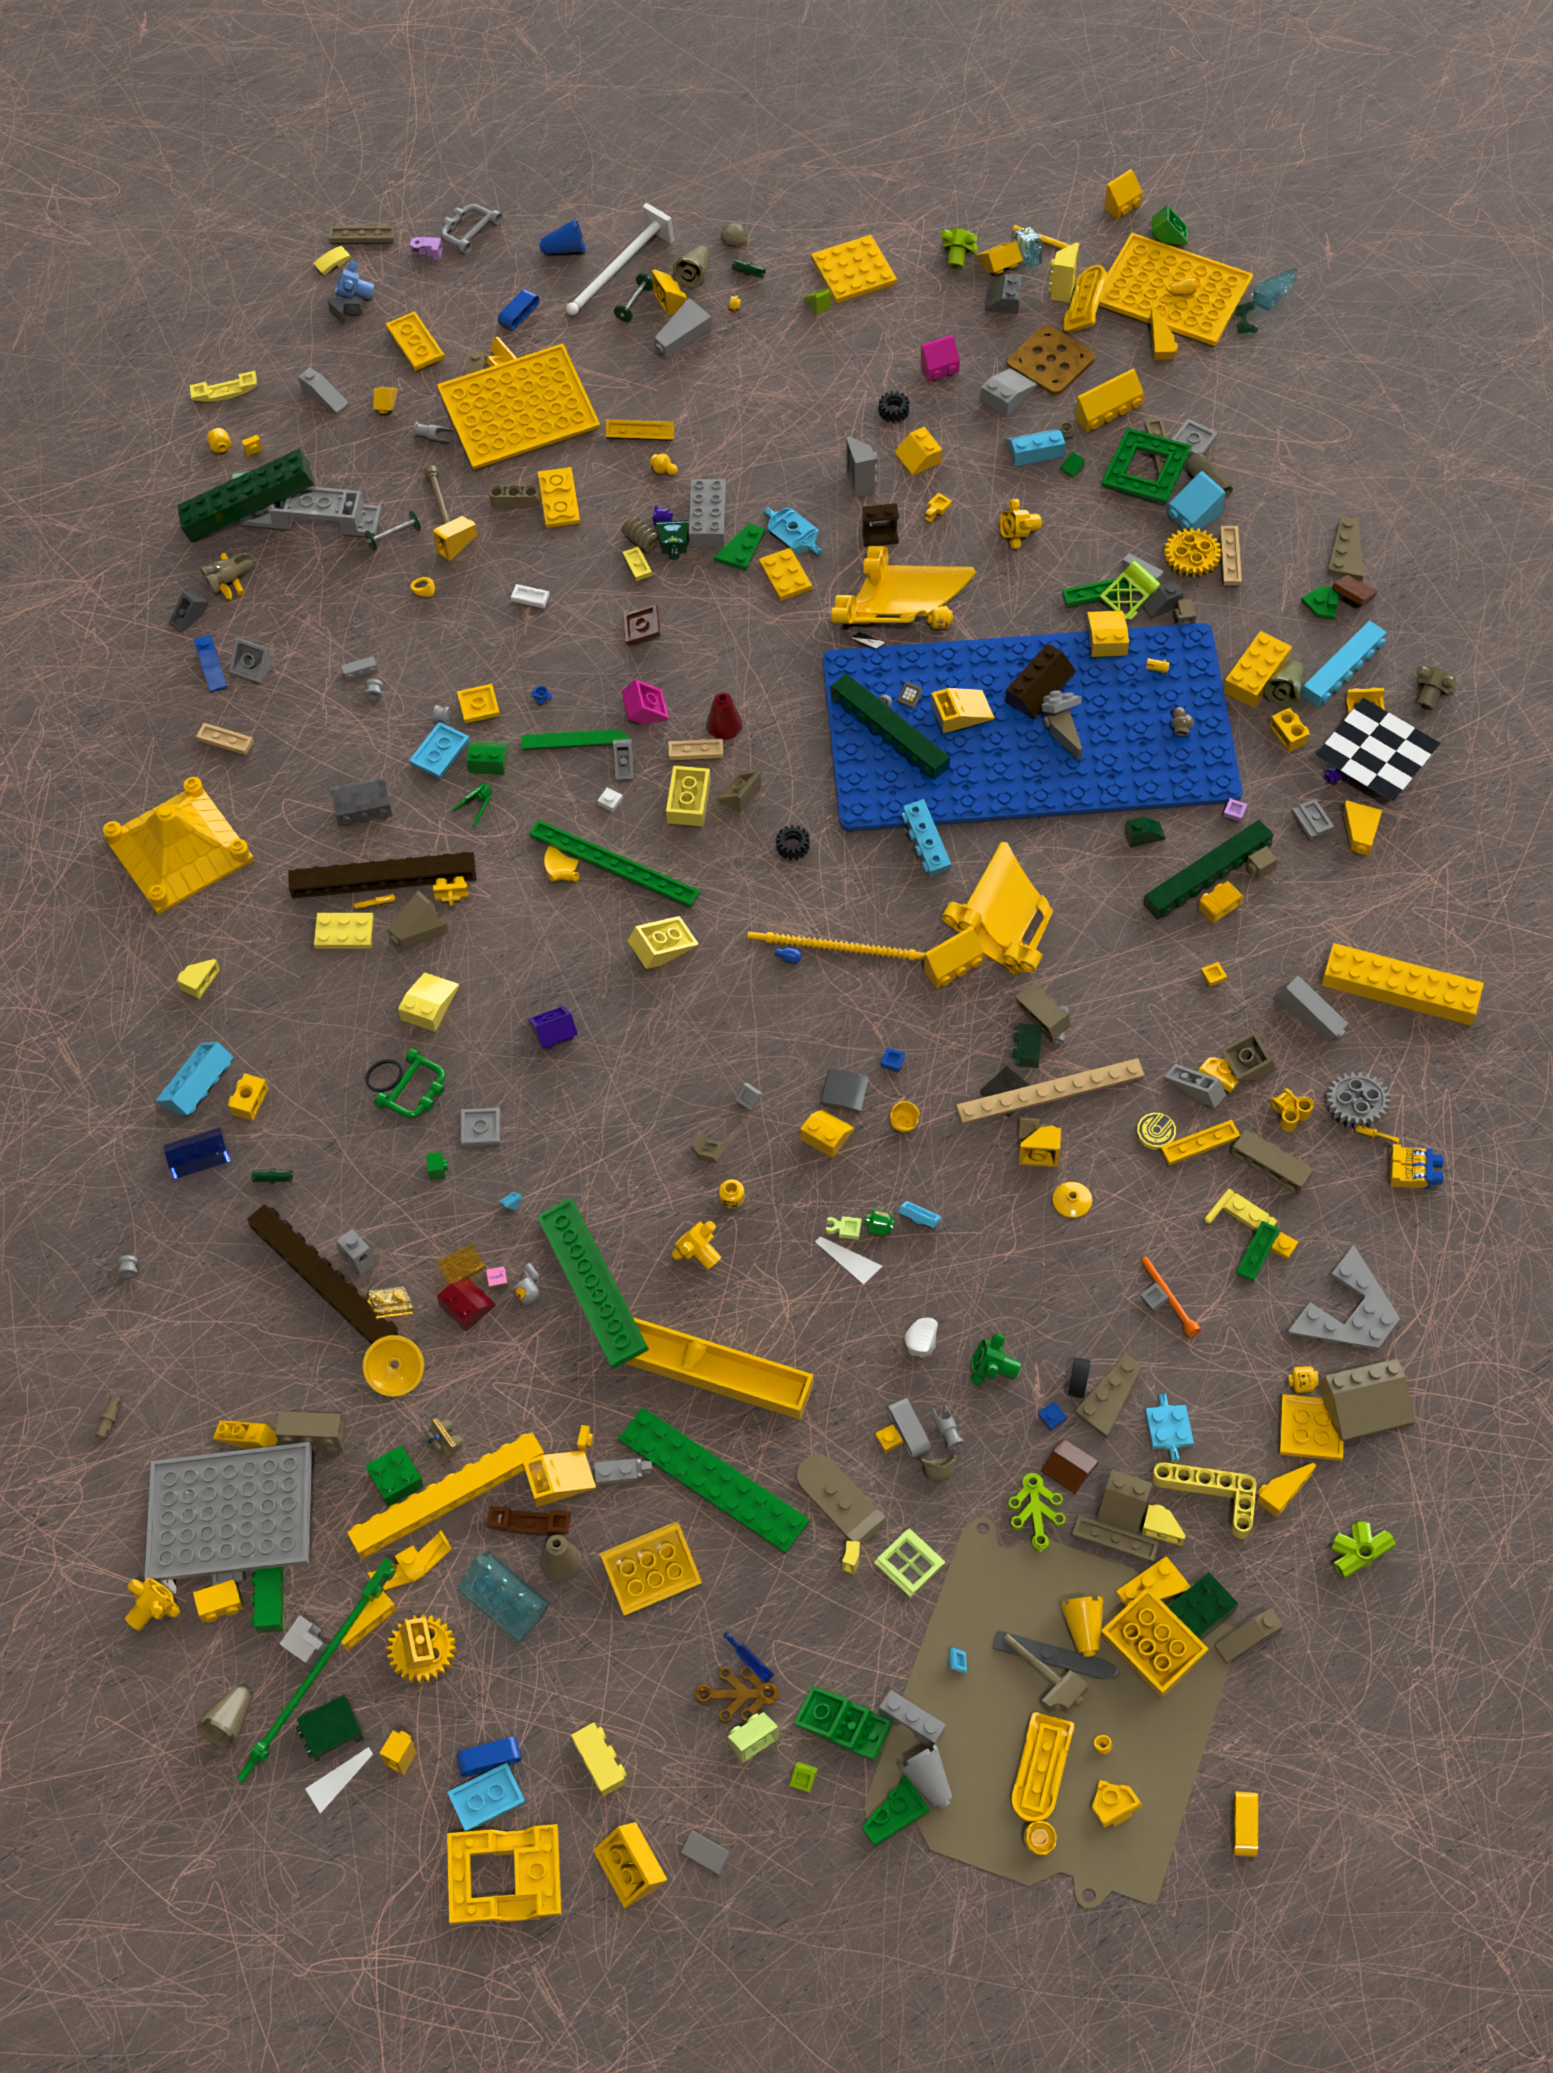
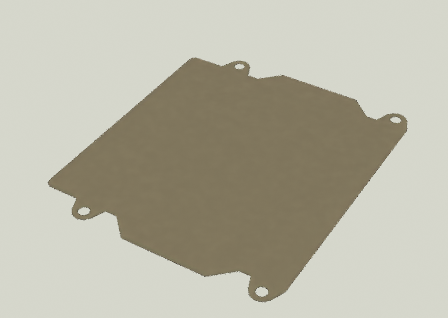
(990, 1711)

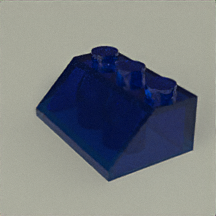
(196, 1153)

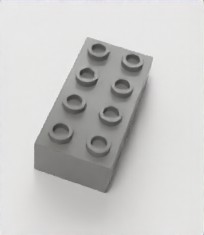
(707, 513)

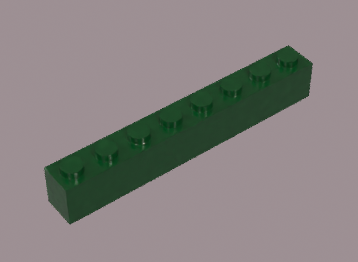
(890, 726)
(1207, 870)

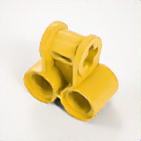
(1289, 1107)

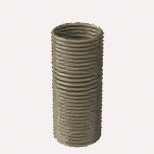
(1199, 463)

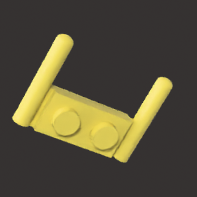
(1241, 1210)

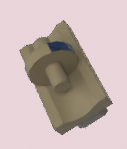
(440, 1438)

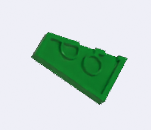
(741, 548)
(898, 1812)

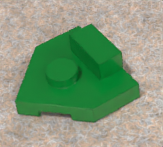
(1322, 602)

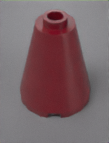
(723, 718)

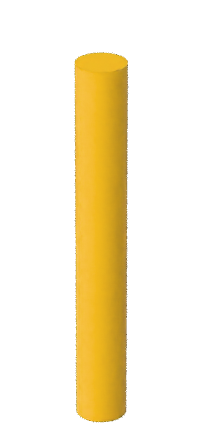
(236, 583)

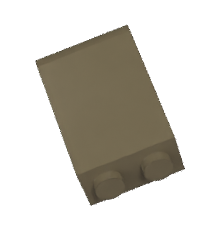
(1124, 1502)

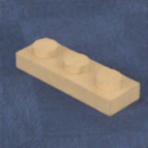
(224, 739)
(695, 749)

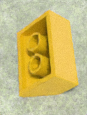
(953, 958)
(629, 1864)

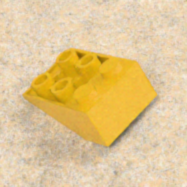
(960, 708)
(558, 1476)

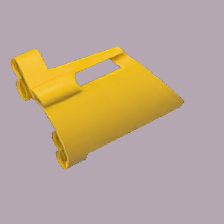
(899, 590)
(1002, 912)

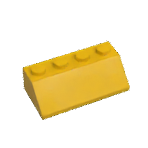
(1109, 401)

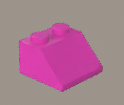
(939, 358)
(644, 703)

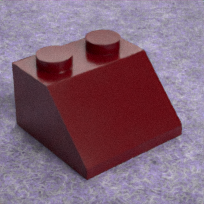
(465, 1303)

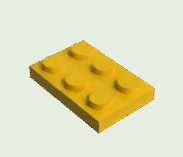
(785, 574)

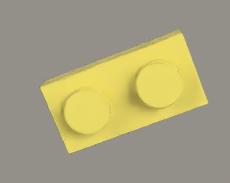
(637, 564)

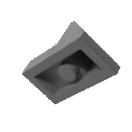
(341, 307)

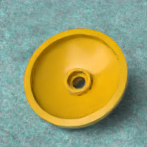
(384, 1377)

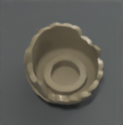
(734, 235)

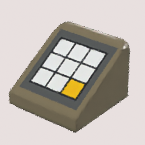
(910, 695)

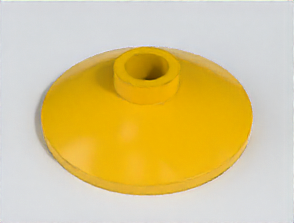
(1072, 1207)

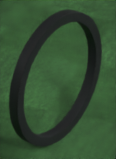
(376, 1065)

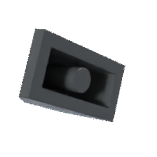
(1163, 600)
(188, 610)

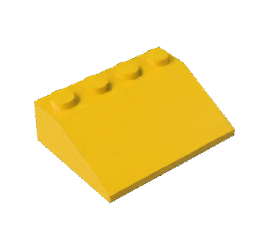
(650, 1568)
(1154, 1642)

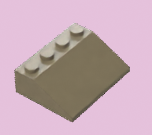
(1368, 1399)

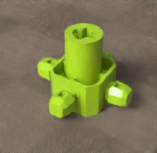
(958, 244)

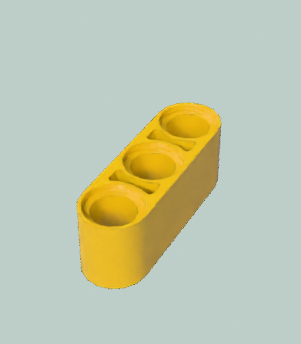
(1245, 1824)

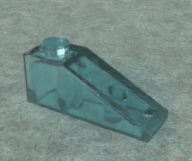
(1272, 289)

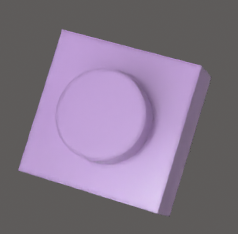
(1235, 810)

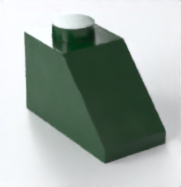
(1143, 831)

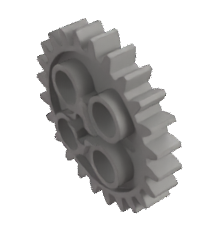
(1358, 1099)

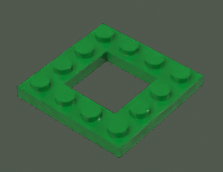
(1158, 491)

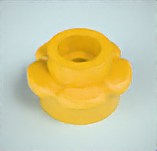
(734, 303)

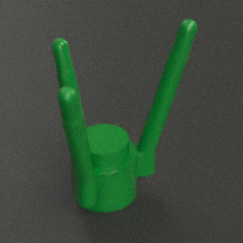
(481, 793)

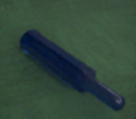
(750, 1658)

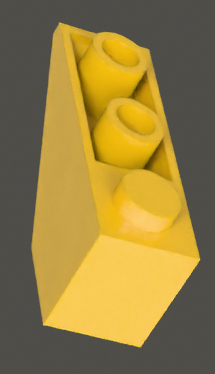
(245, 1434)

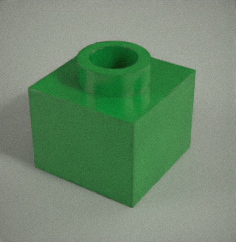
(436, 1166)

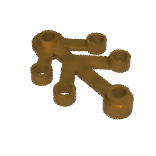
(740, 1695)

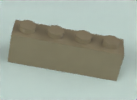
(1272, 1162)

